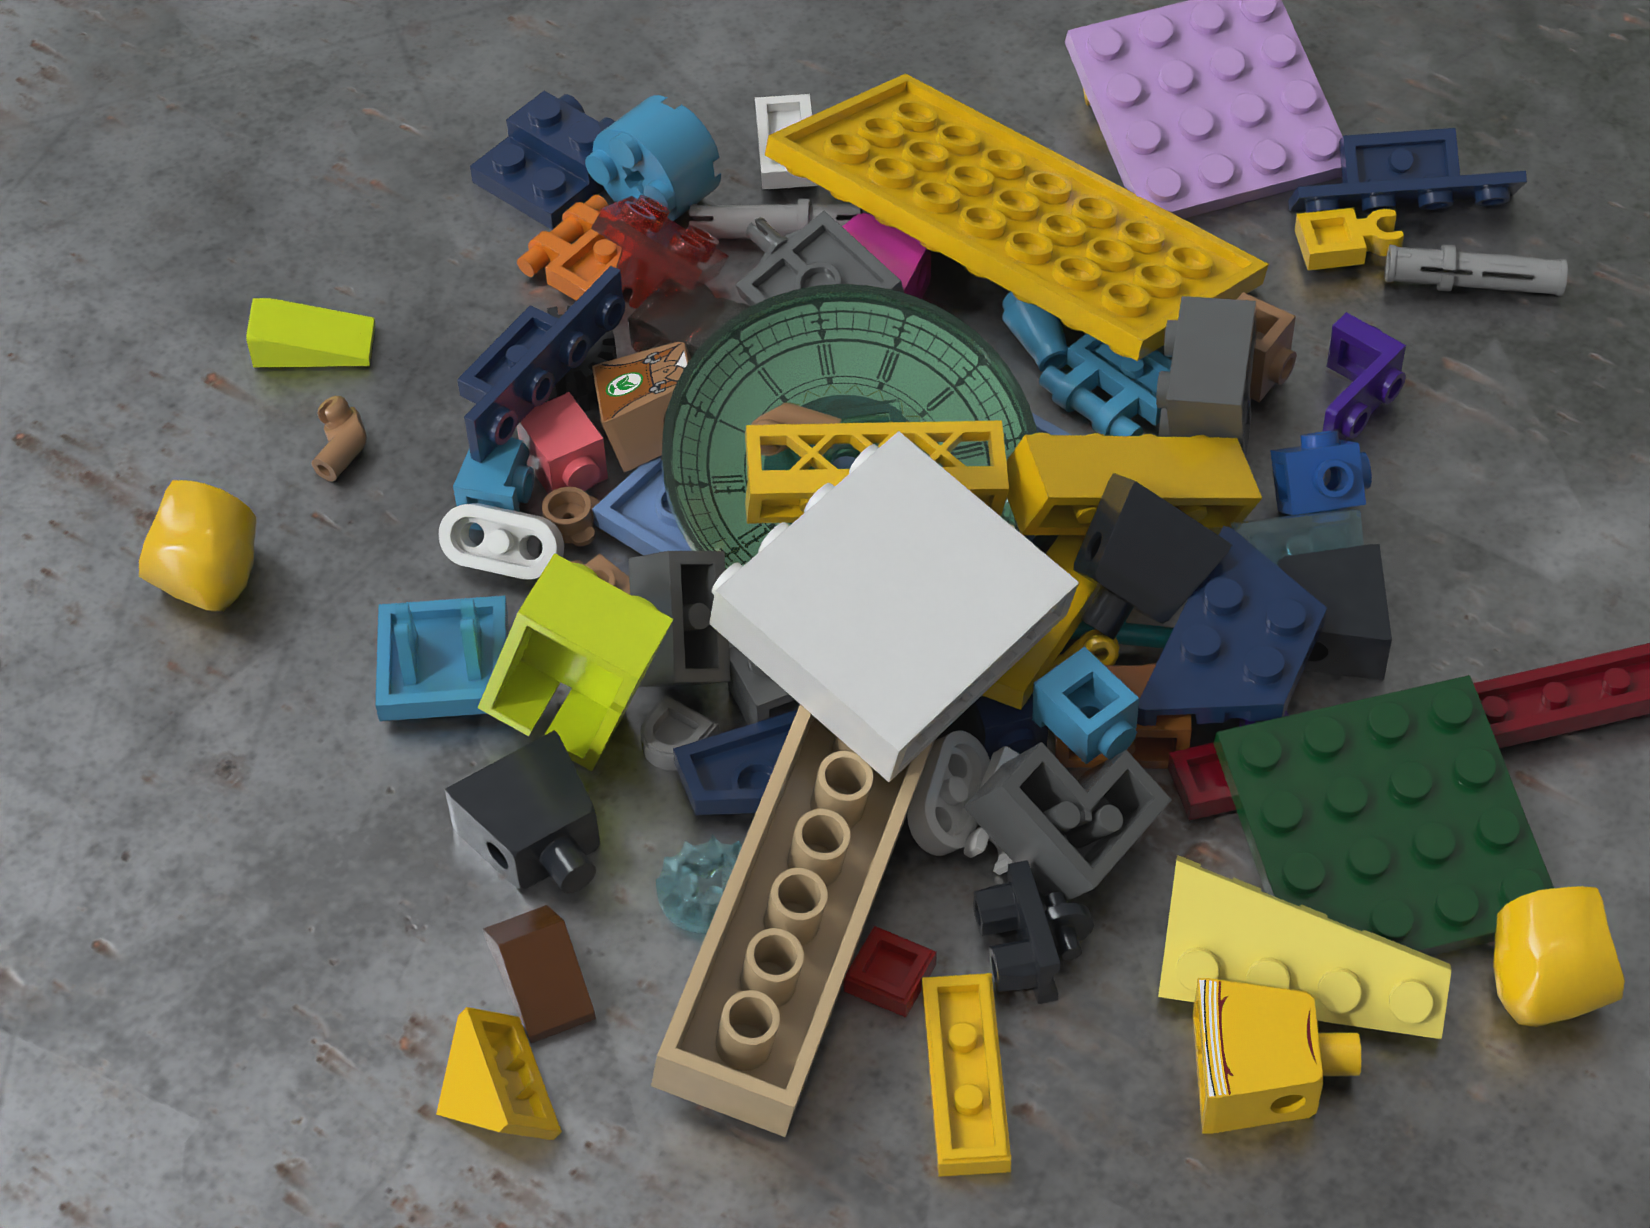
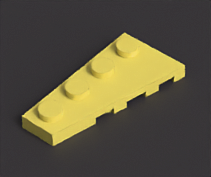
(1250, 937)

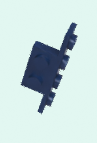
(1401, 169)
(532, 359)

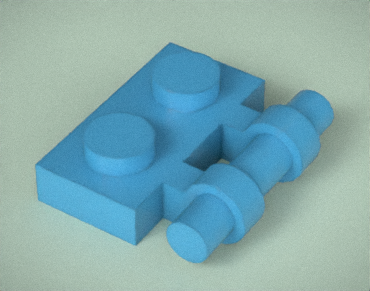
(1127, 380)

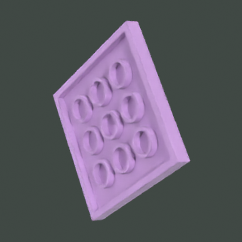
(1207, 103)

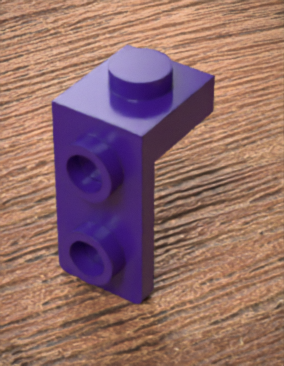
(1373, 365)

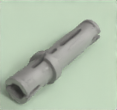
(733, 220)
(1475, 270)

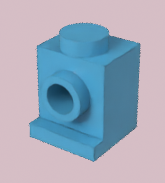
(498, 481)
(1086, 707)

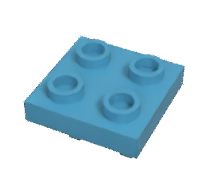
(437, 656)

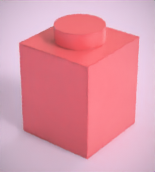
(563, 445)

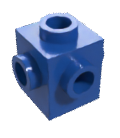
(1301, 469)

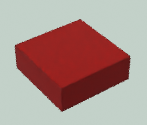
(889, 971)

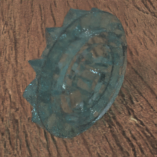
(679, 883)

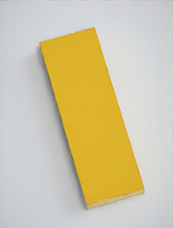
(965, 1075)

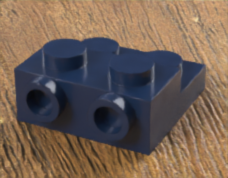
(543, 159)

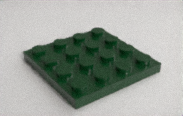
(1387, 815)

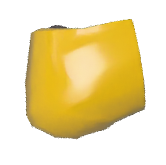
(200, 545)
(1555, 956)

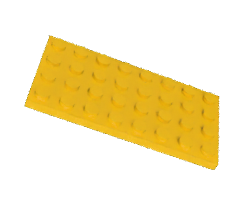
(1015, 212)

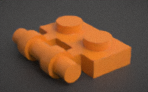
(568, 265)

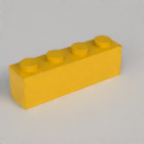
(1063, 477)

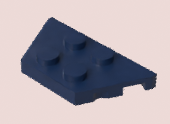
(1236, 643)

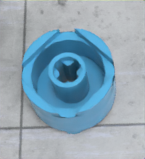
(656, 155)

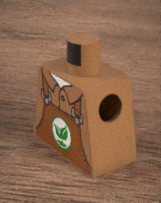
(635, 400)

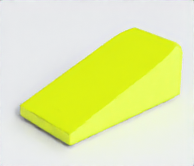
(307, 335)

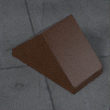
(541, 972)

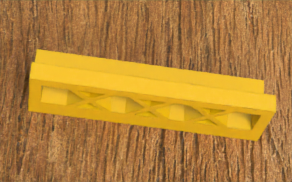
(783, 494)

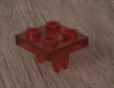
(657, 247)

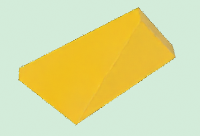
(495, 1078)

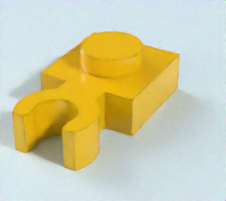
(1341, 239)

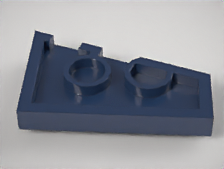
(732, 768)

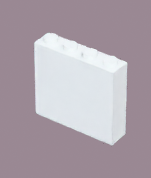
(891, 603)

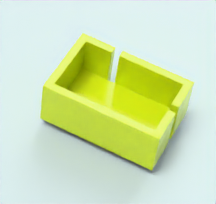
(581, 636)

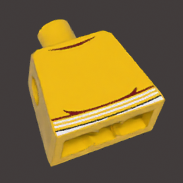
(1263, 1055)

